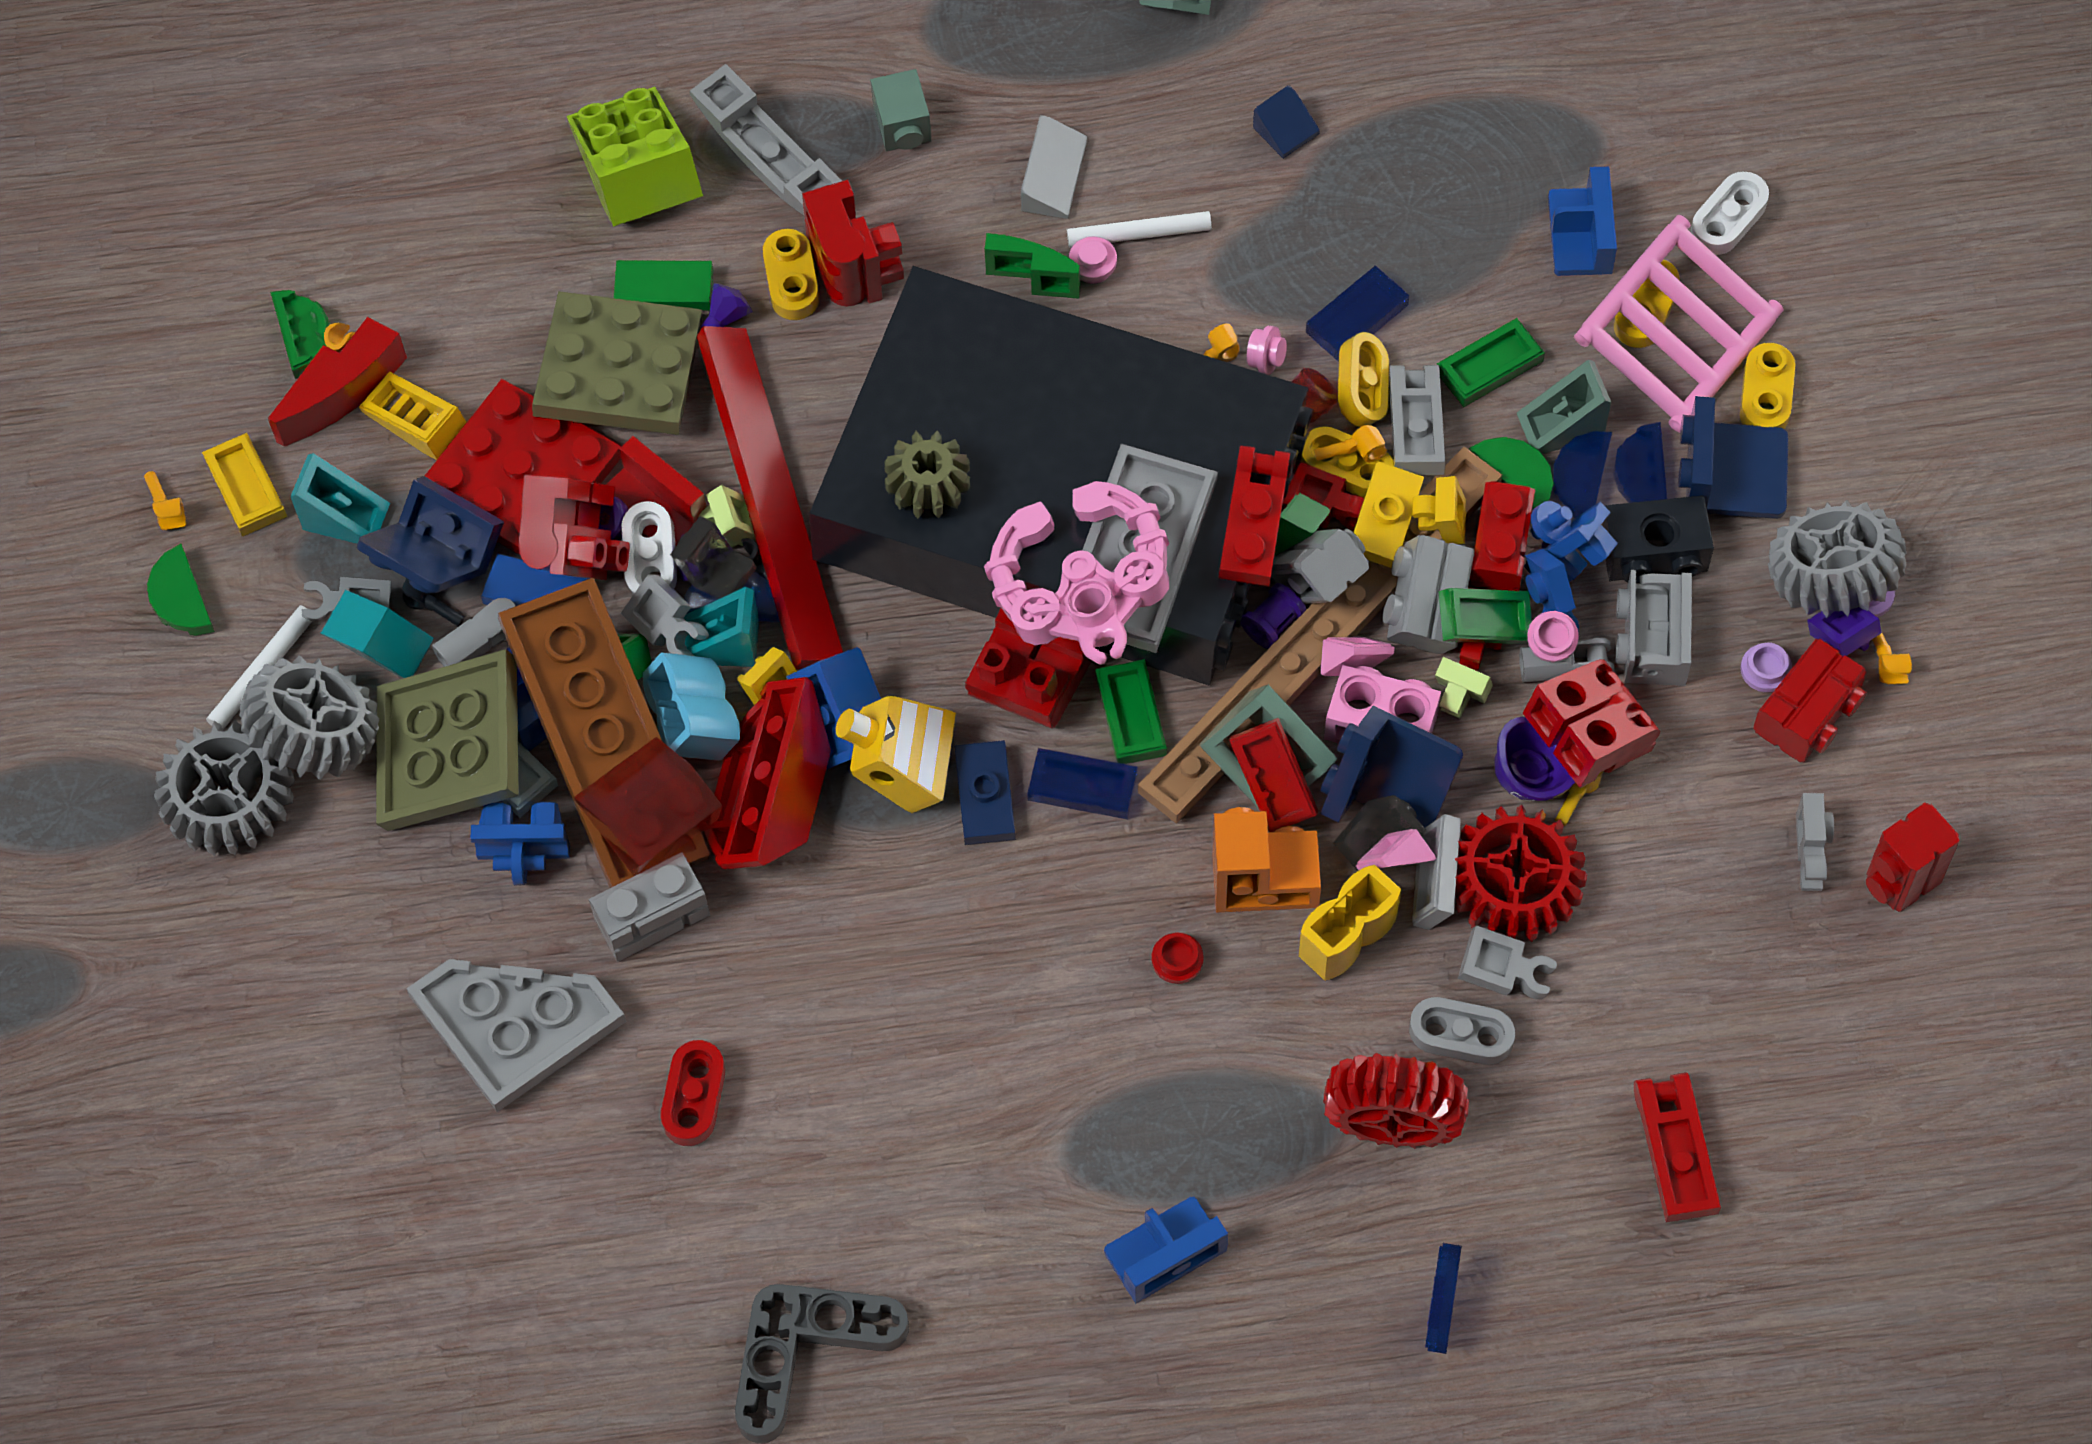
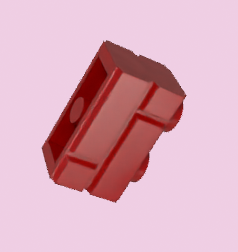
(1502, 537)
(1810, 701)
(1911, 857)

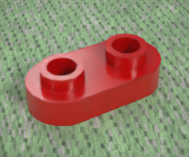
(692, 1095)

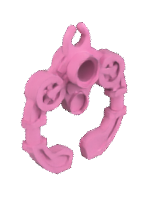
(1090, 599)

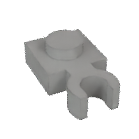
(371, 589)
(659, 616)
(1813, 830)
(1498, 963)

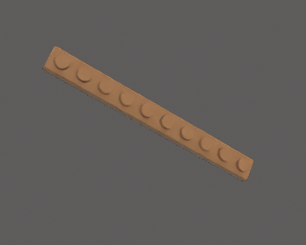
(1296, 656)

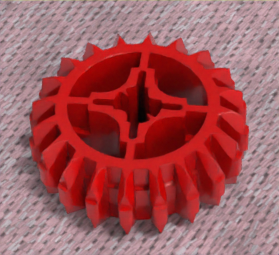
(1536, 873)
(1396, 1101)

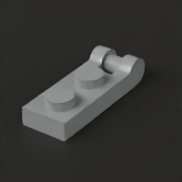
(1417, 419)

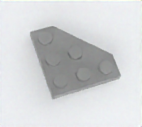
(513, 1022)

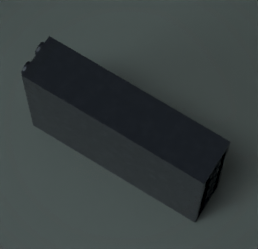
(1040, 413)

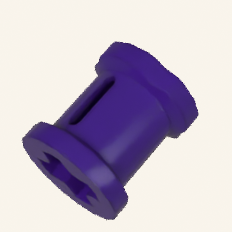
(1273, 615)

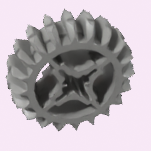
(1837, 558)
(309, 717)
(230, 762)

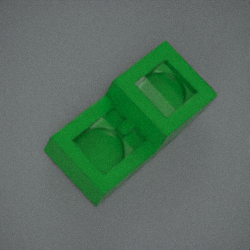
(1049, 270)

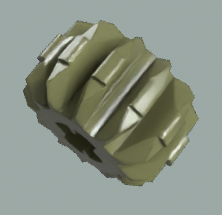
(927, 474)

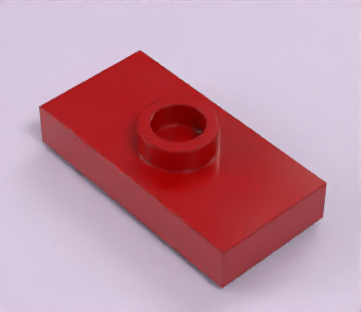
(1274, 775)

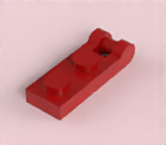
(1254, 517)
(1677, 1148)

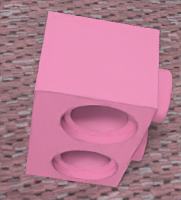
(1379, 691)

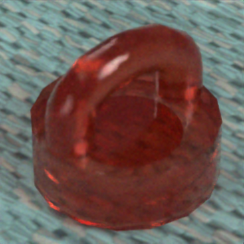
(1321, 392)

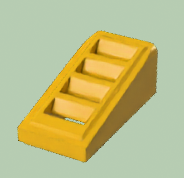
(436, 431)

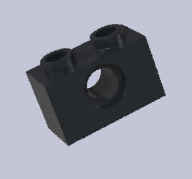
(1675, 521)

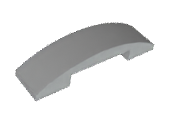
(757, 139)

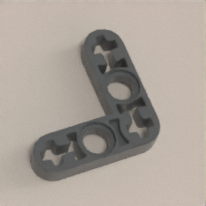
(801, 1327)

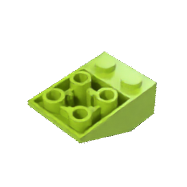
(635, 155)

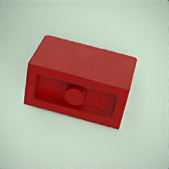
(653, 480)

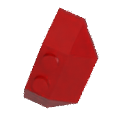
(771, 777)

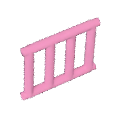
(1622, 300)

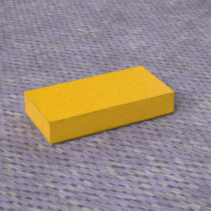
(244, 484)

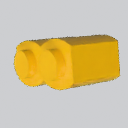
(1341, 926)

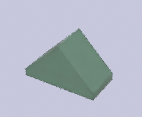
(1567, 410)

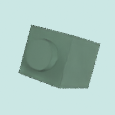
(901, 110)

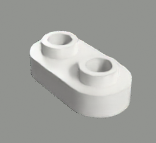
(1727, 216)
(649, 553)

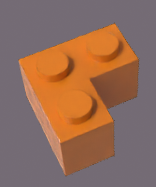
(1263, 867)

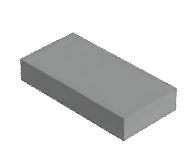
(1436, 879)

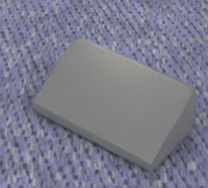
(1052, 169)

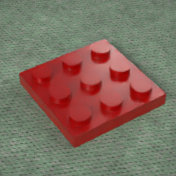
(506, 443)

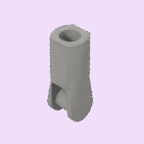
(473, 636)
(1536, 670)

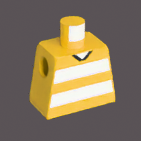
(900, 749)

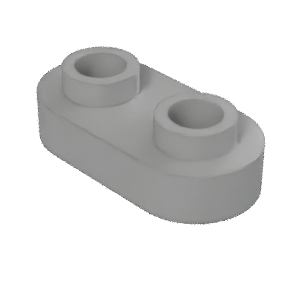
(1462, 1027)

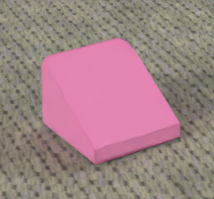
(1352, 653)
(1398, 850)

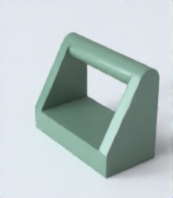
(1260, 707)

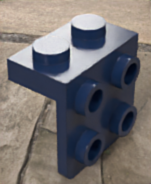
(1733, 465)
(436, 539)
(1389, 759)

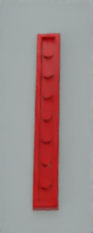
(769, 495)

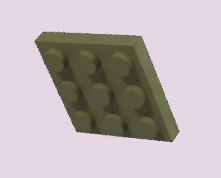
(617, 363)
(447, 740)

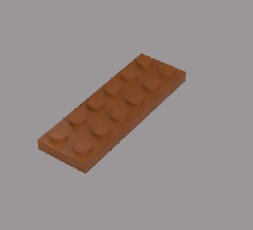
(584, 697)

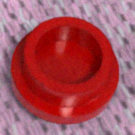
(1177, 958)

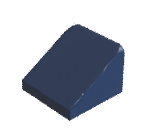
(1284, 122)

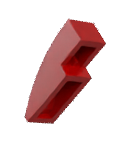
(337, 382)

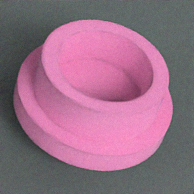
(1095, 257)
(1266, 349)
(1552, 636)

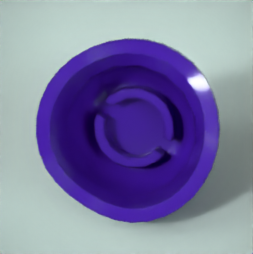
(1527, 764)

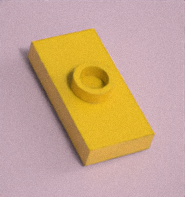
(1386, 512)

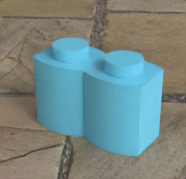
(691, 706)

